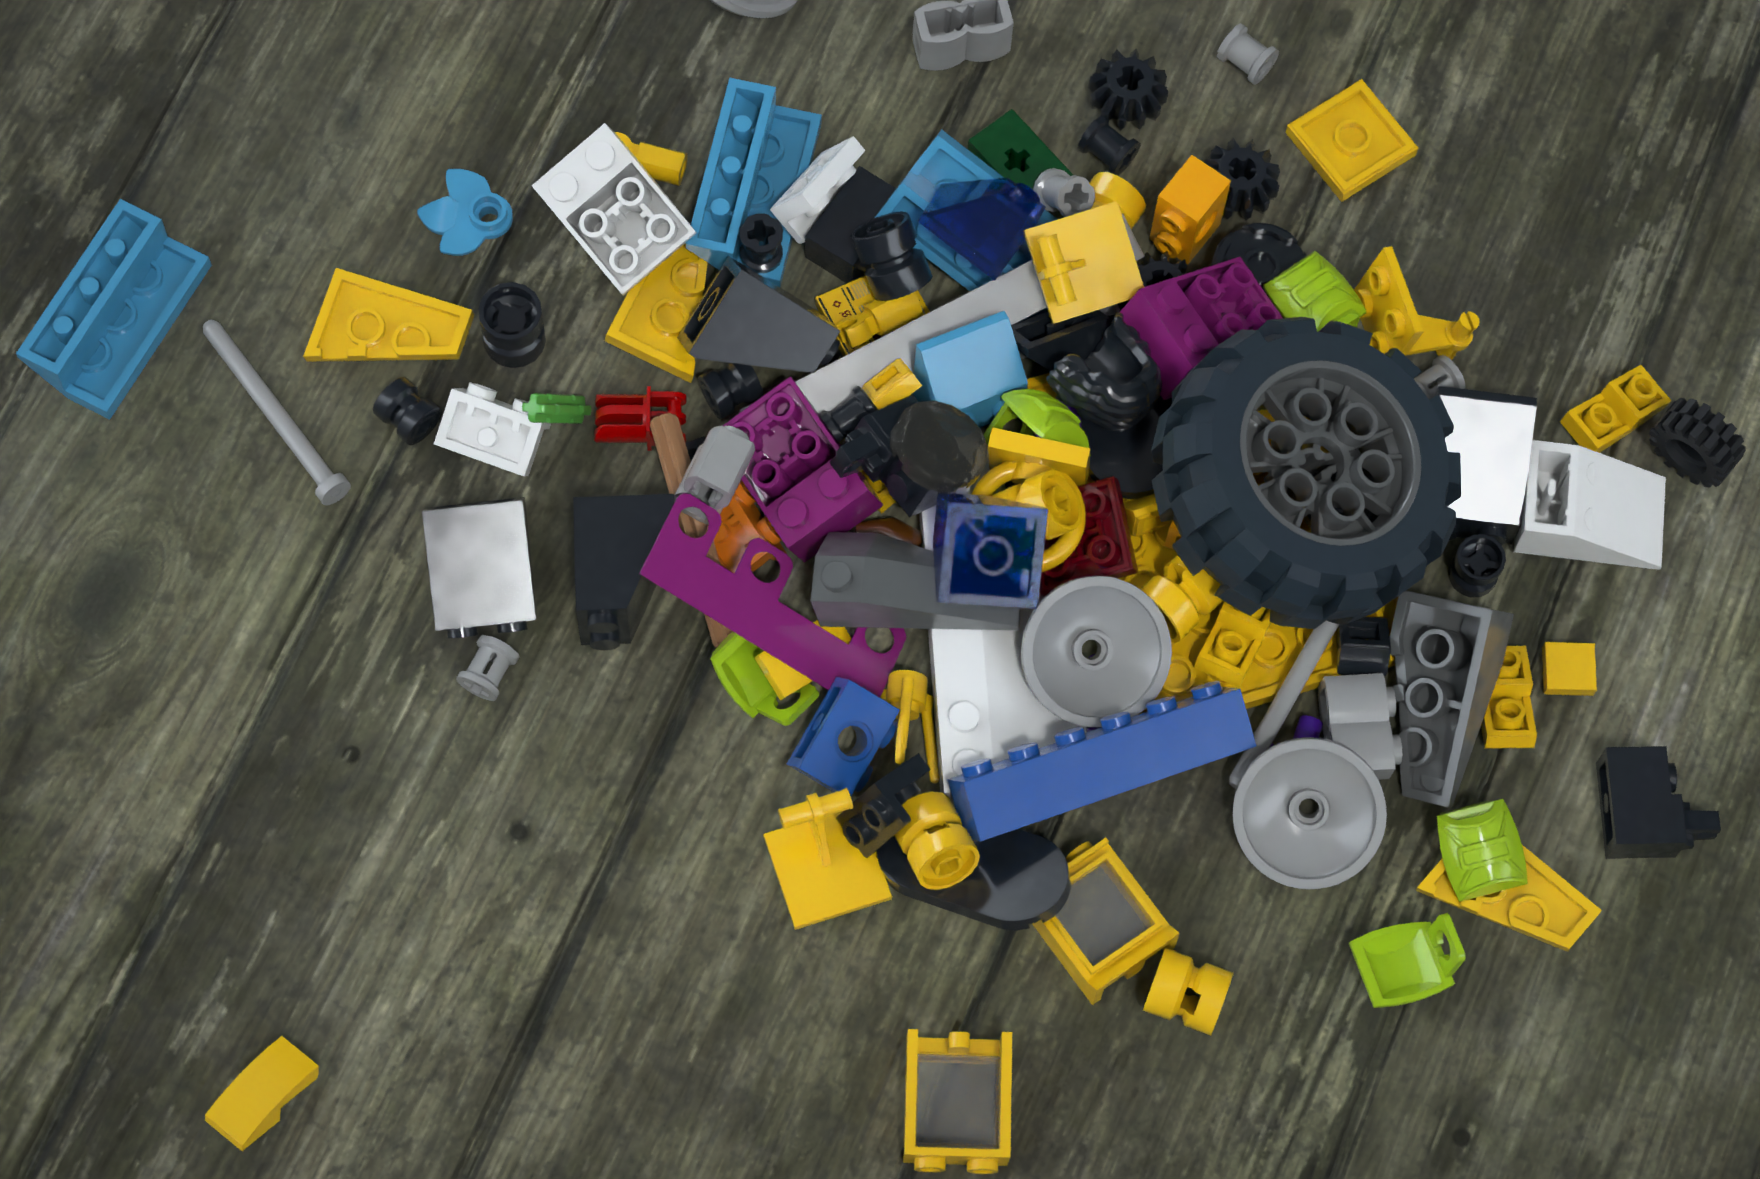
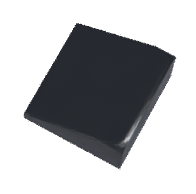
(1363, 647)

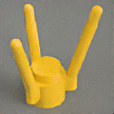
(909, 694)

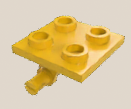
(1084, 262)
(1394, 317)
(818, 866)

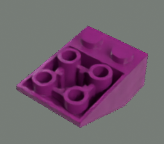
(1195, 314)
(794, 473)

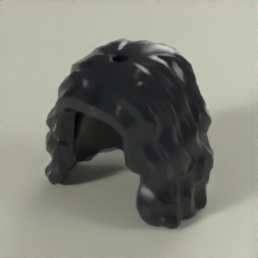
(1114, 382)

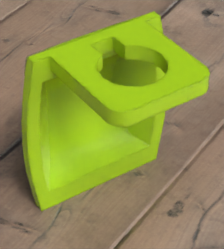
(1315, 291)
(1041, 415)
(749, 686)
(1481, 849)
(1407, 961)

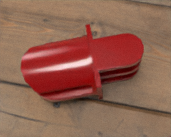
(628, 416)

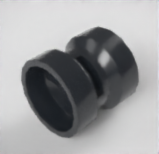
(730, 388)
(407, 411)
(1481, 555)

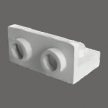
(816, 188)
(489, 429)

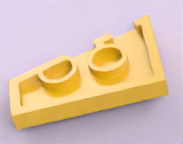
(658, 311)
(385, 322)
(1542, 909)

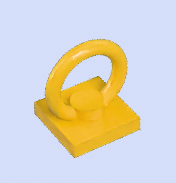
(1023, 456)

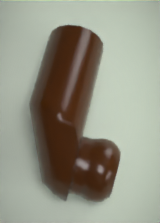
(892, 528)

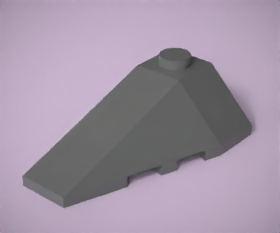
(890, 585)
(1445, 678)

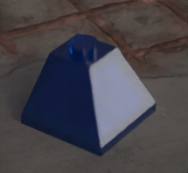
(983, 219)
(988, 550)

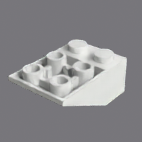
(614, 208)
(1591, 508)

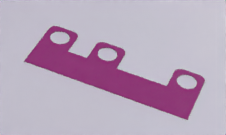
(753, 607)

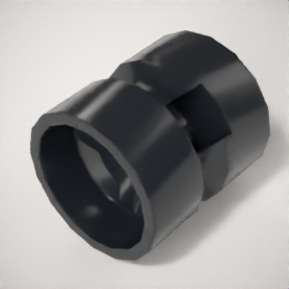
(894, 264)
(512, 324)

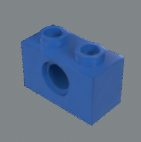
(818, 749)

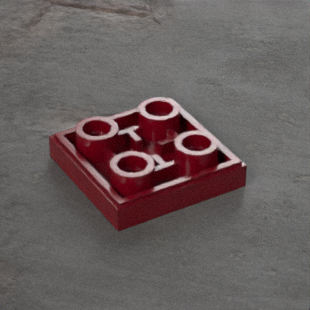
(1105, 543)

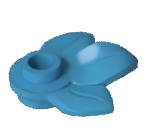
(461, 213)

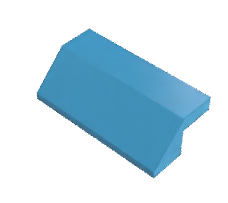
(941, 163)
(750, 166)
(113, 310)

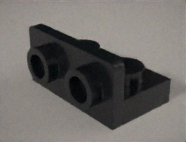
(879, 810)

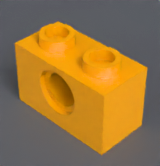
(1189, 210)

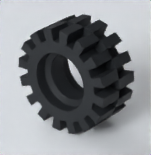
(1697, 442)

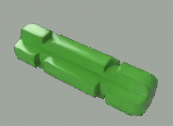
(556, 408)

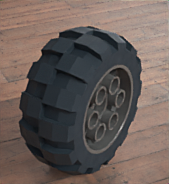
(1381, 446)

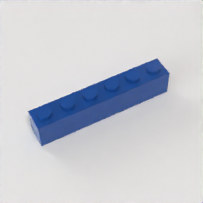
(1101, 762)

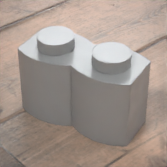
(956, 32)
(716, 469)
(1357, 715)

